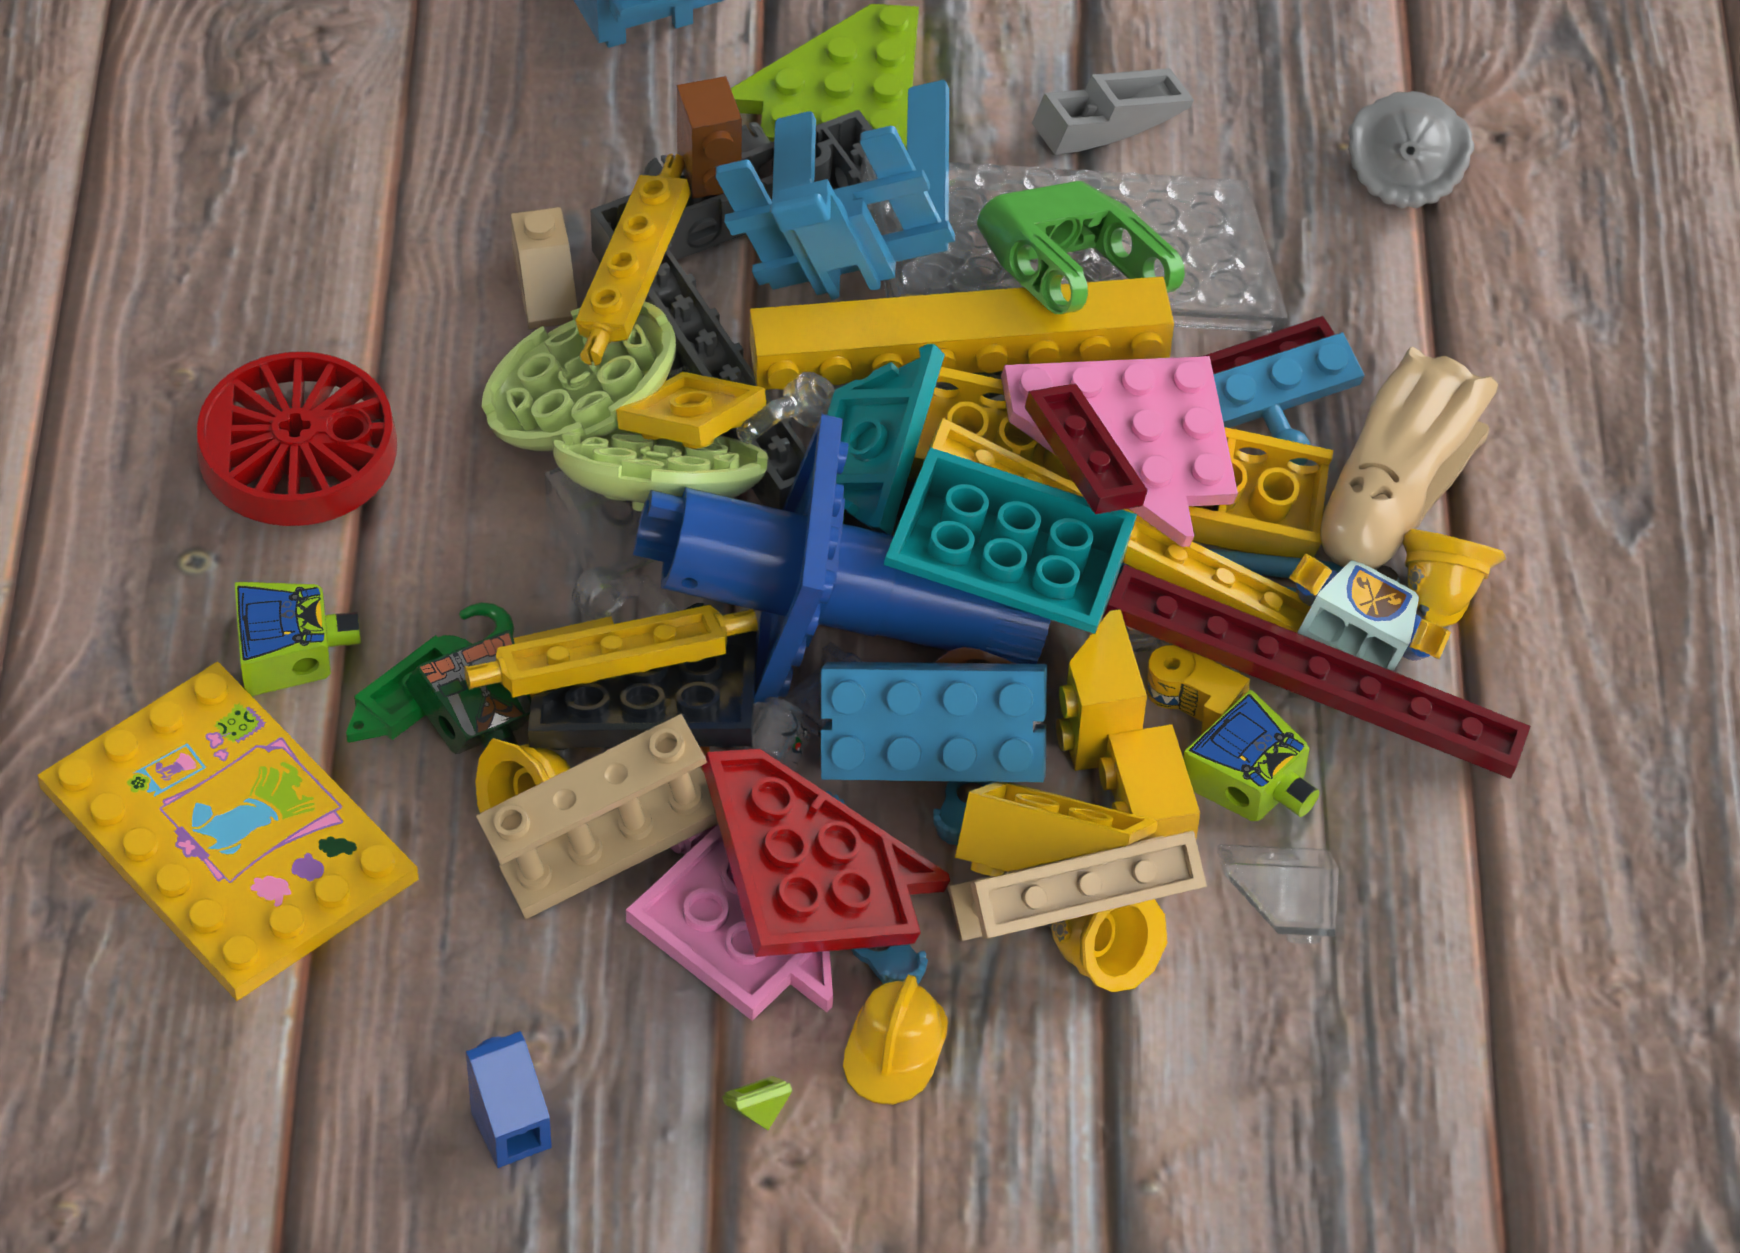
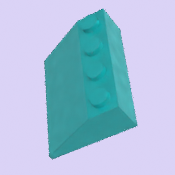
(1010, 540)

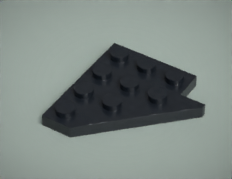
(710, 694)

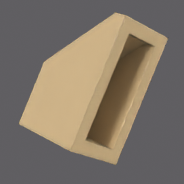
(543, 266)

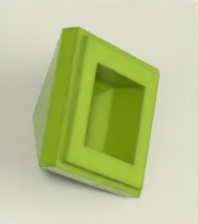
(759, 1100)

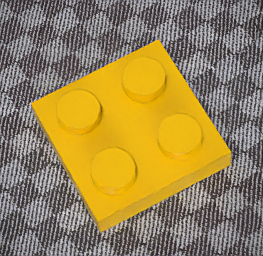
(692, 409)

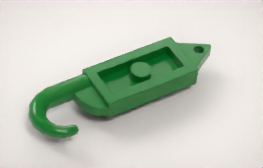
(387, 704)

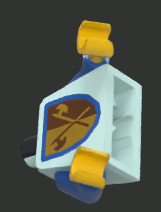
(1365, 613)

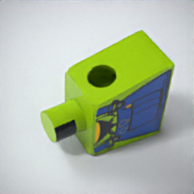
(287, 634)
(1251, 762)

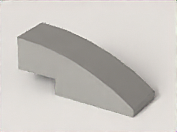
(1109, 109)

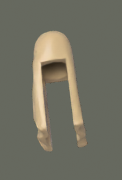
(1405, 457)

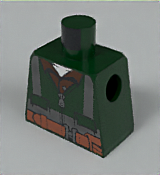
(463, 714)

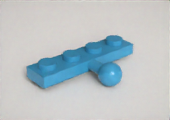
(1286, 381)

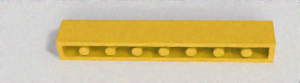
(971, 328)

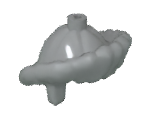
(1409, 148)

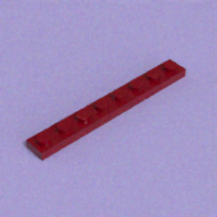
(1319, 672)

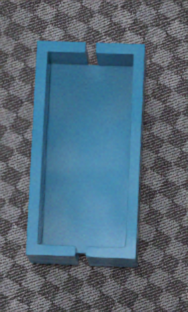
(933, 721)

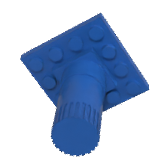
(816, 571)

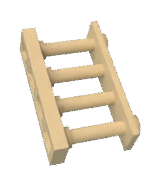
(601, 816)
(1077, 886)

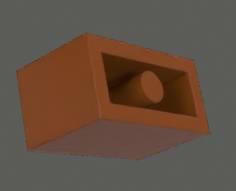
(707, 132)

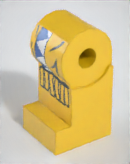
(1195, 686)

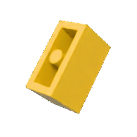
(1150, 779)

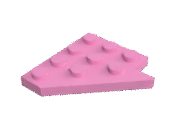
(1160, 417)
(701, 925)

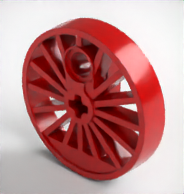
(302, 441)

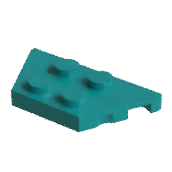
(882, 430)

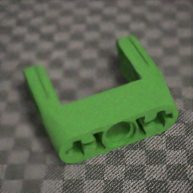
(1064, 220)

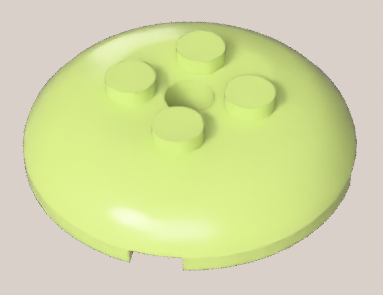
(550, 391)
(629, 466)

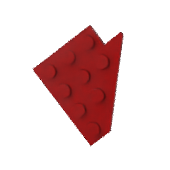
(809, 864)

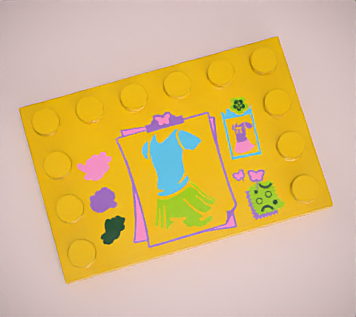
(228, 829)

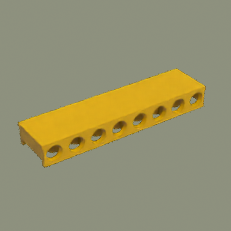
(1276, 500)

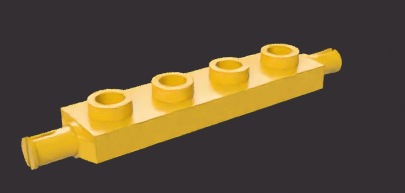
(632, 259)
(611, 650)

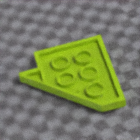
(848, 68)

